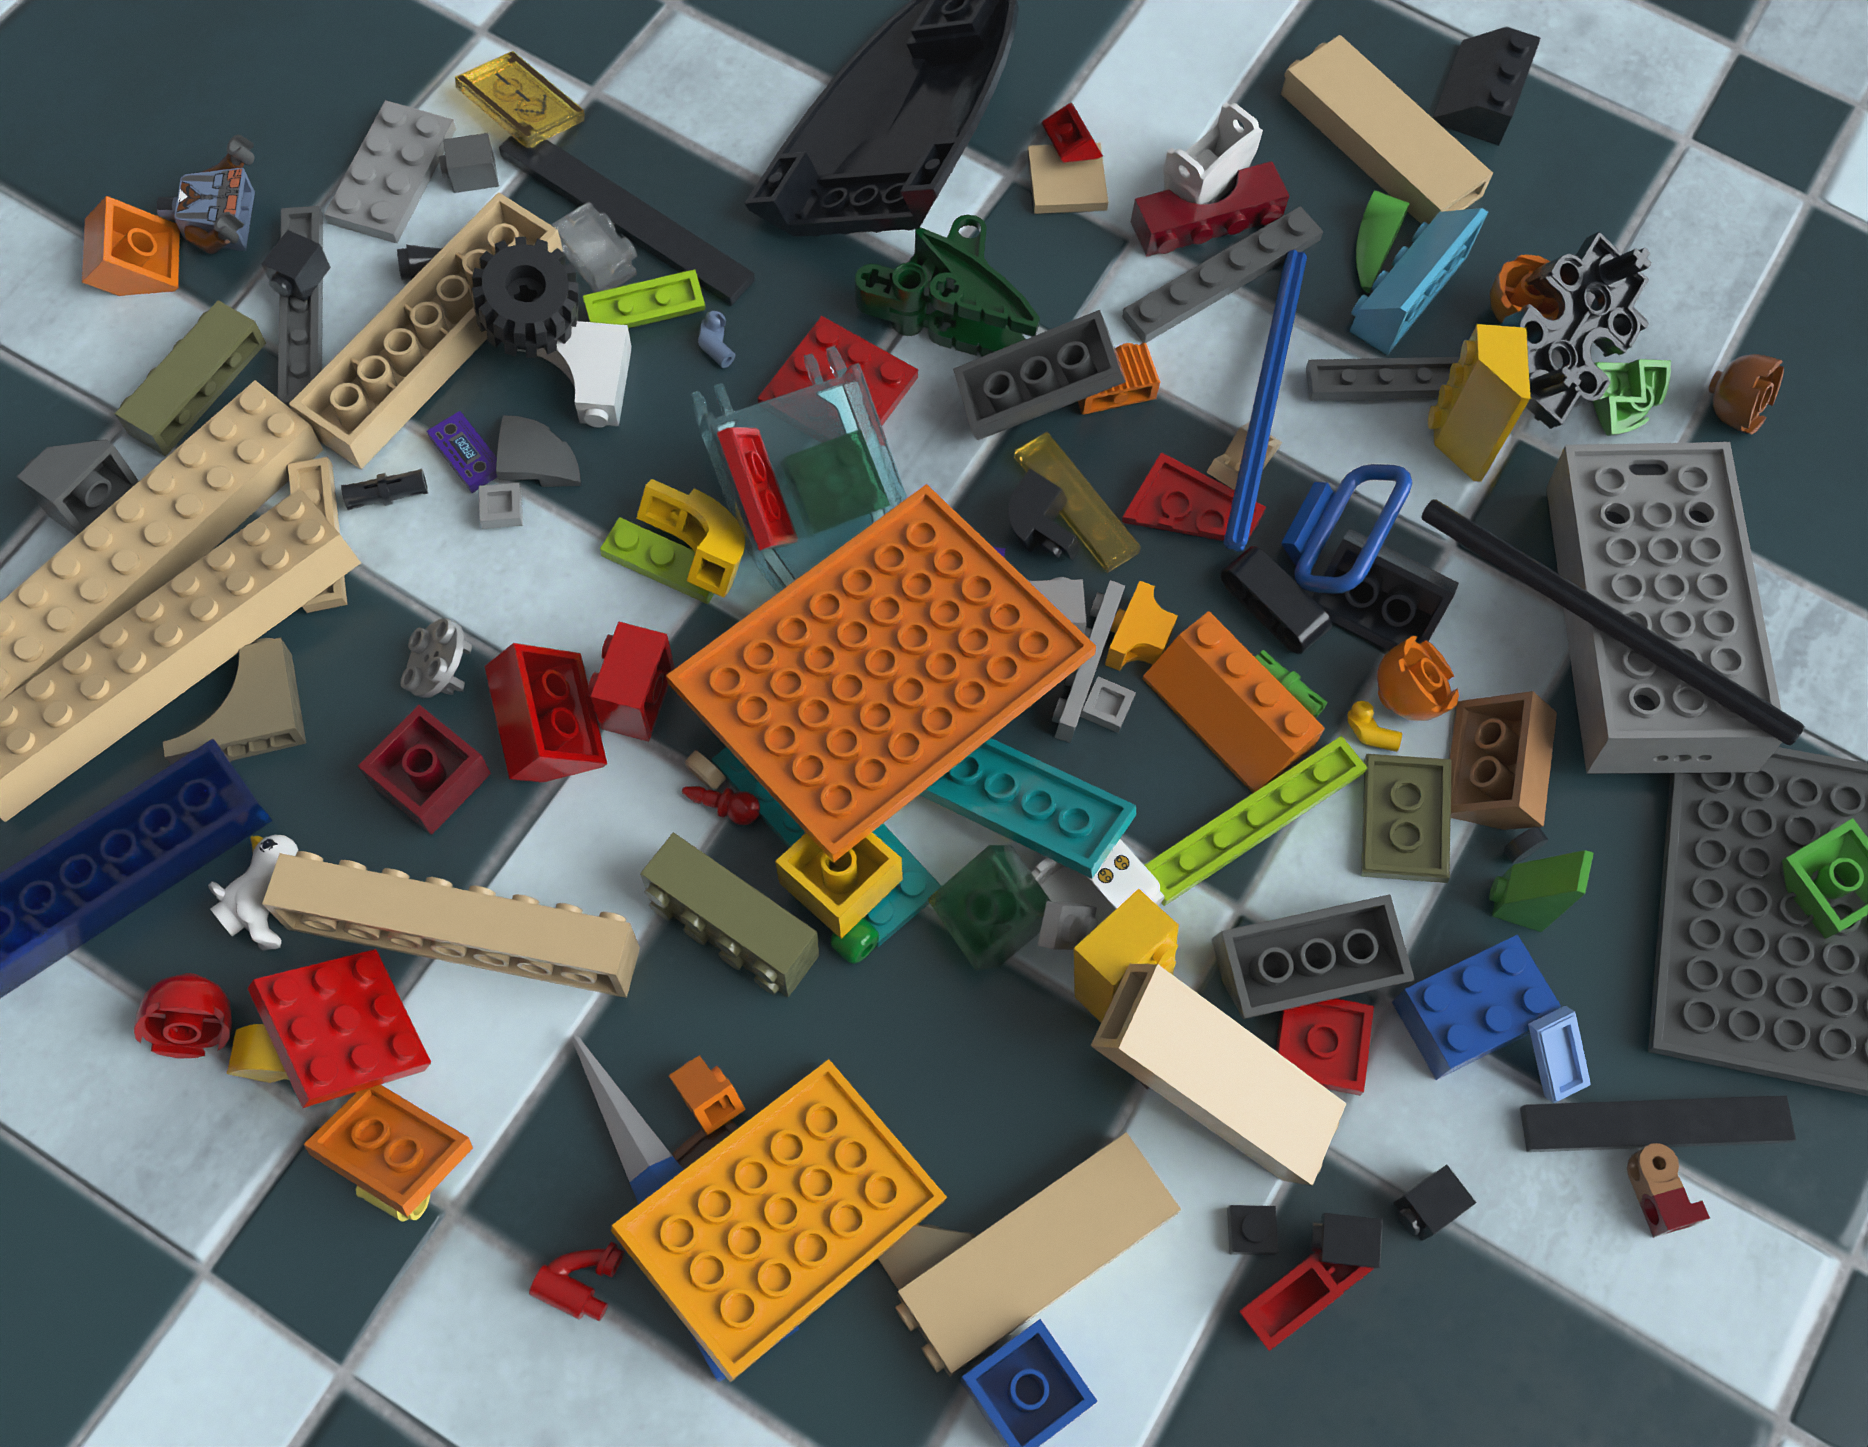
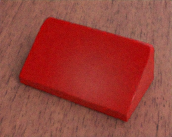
(1071, 135)

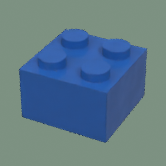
(1028, 1389)

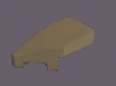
(921, 1250)

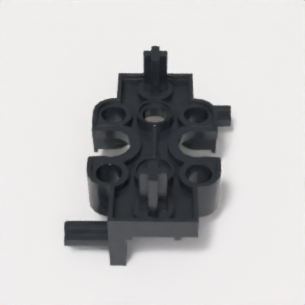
(1609, 323)

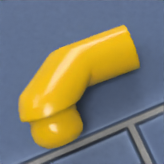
(1367, 731)

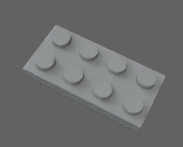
(390, 172)

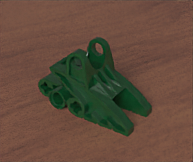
(958, 283)

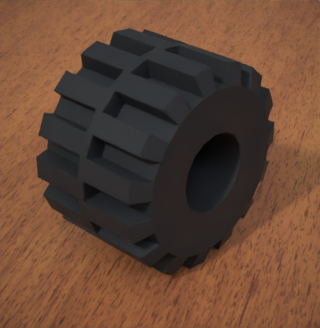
(525, 297)

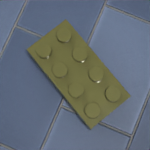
(730, 916)

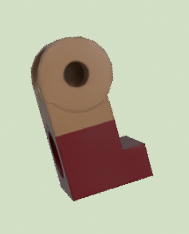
(1661, 1192)

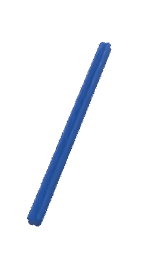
(1265, 403)

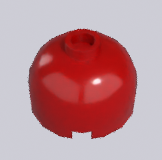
(184, 1016)

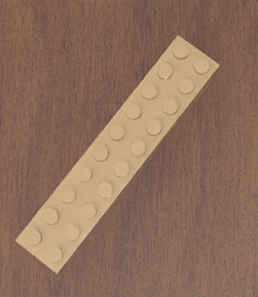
(153, 531)
(165, 646)

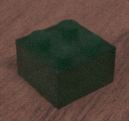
(834, 483)
(991, 906)

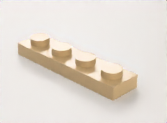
(317, 482)

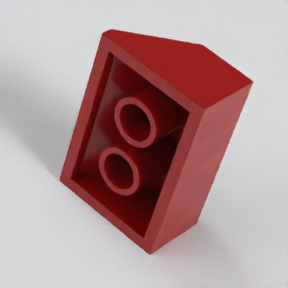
(544, 713)

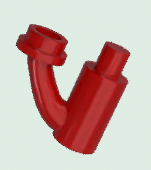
(569, 1295)

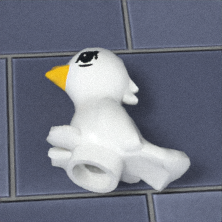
(242, 899)

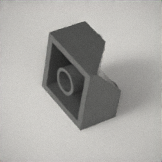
(77, 481)

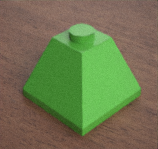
(1840, 852)

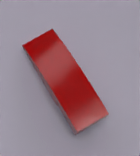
(1298, 1297)

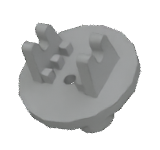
(435, 659)

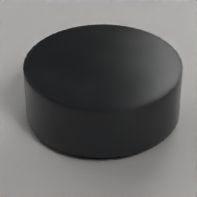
(1525, 844)

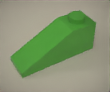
(1540, 889)

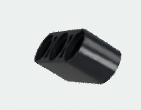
(1276, 600)

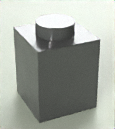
(469, 163)

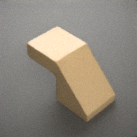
(1227, 466)

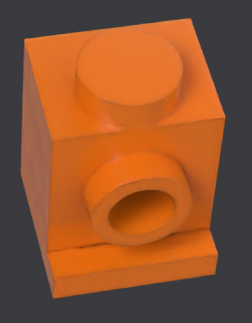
(707, 1094)

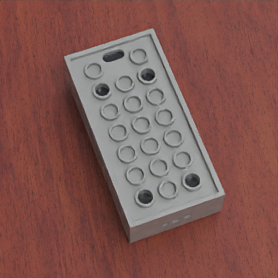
(1670, 548)

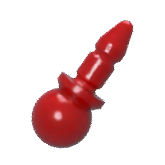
(739, 806)

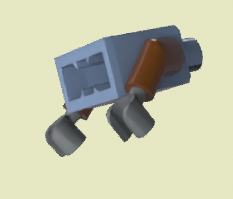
(215, 203)

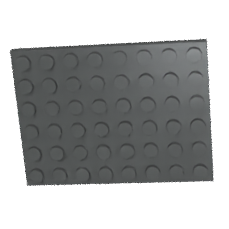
(1736, 957)

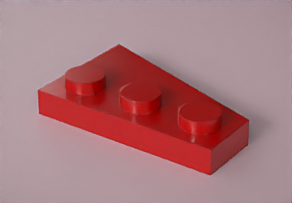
(1184, 501)

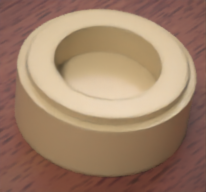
(704, 770)

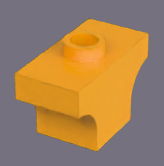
(1140, 630)

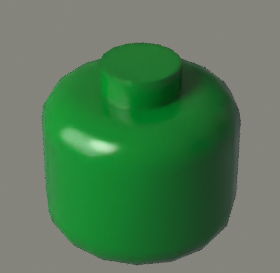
(857, 942)

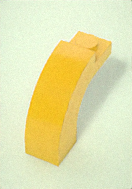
(703, 526)

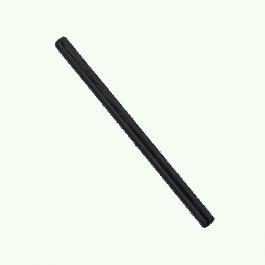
(1614, 623)

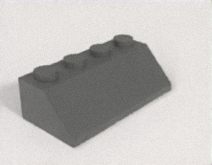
(1313, 956)

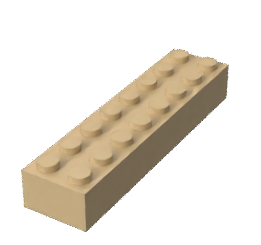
(412, 341)
(453, 923)

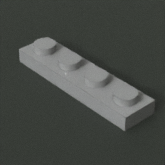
(1069, 710)

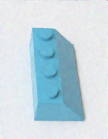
(1416, 277)

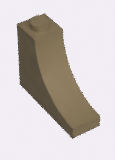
(258, 712)

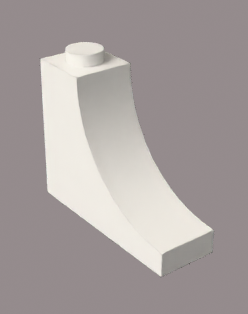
(597, 365)

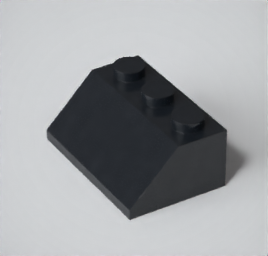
(1486, 83)
(1392, 601)

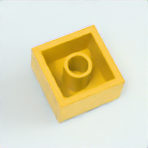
(843, 889)

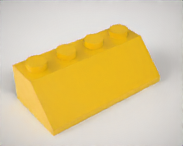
(1482, 398)

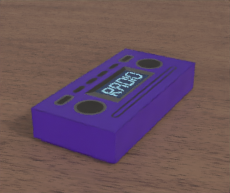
(464, 451)

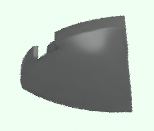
(534, 452)

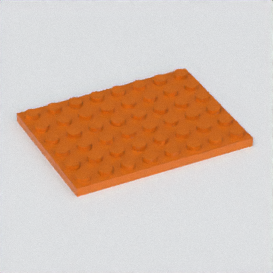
(880, 670)

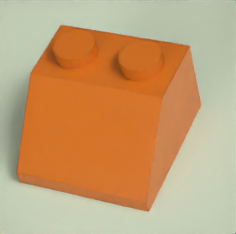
(129, 250)

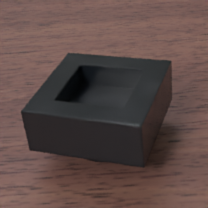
(1252, 1230)

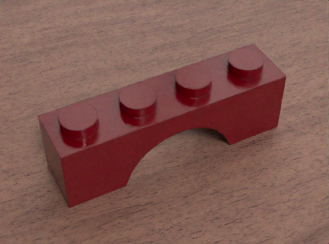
(1169, 222)

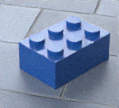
(1475, 1006)

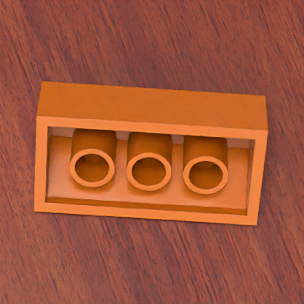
(1233, 703)

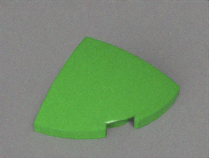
(1631, 393)

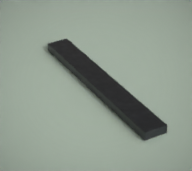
(631, 217)

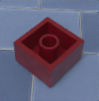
(424, 769)

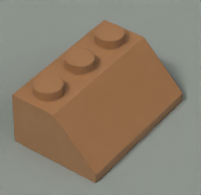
(1502, 760)

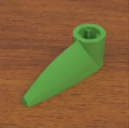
(1377, 234)

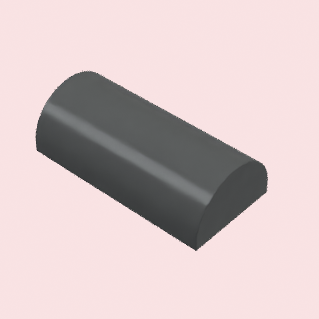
(1039, 375)

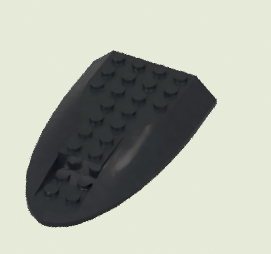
(890, 122)

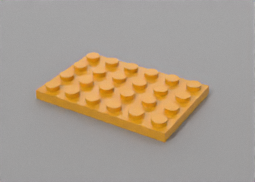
(777, 1218)

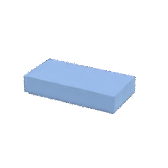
(1559, 1054)

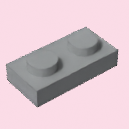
(1066, 924)

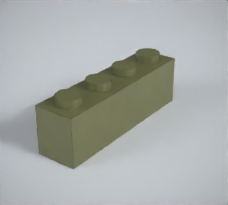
(190, 378)

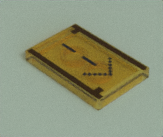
(519, 99)

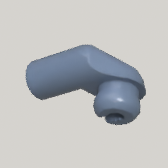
(711, 339)

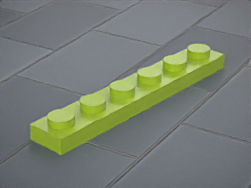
(1255, 818)

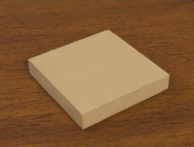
(1065, 186)

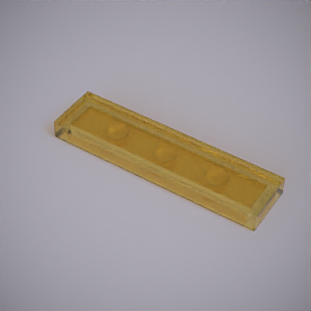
(1085, 509)

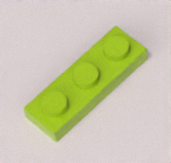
(647, 301)
(652, 557)

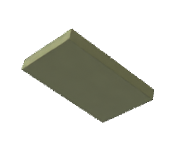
(1406, 818)

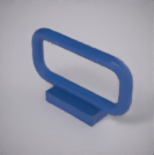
(1320, 515)

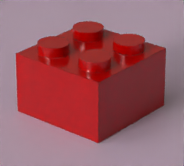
(631, 680)

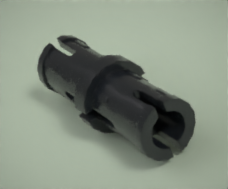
(384, 489)

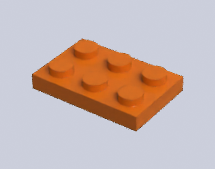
(389, 1147)

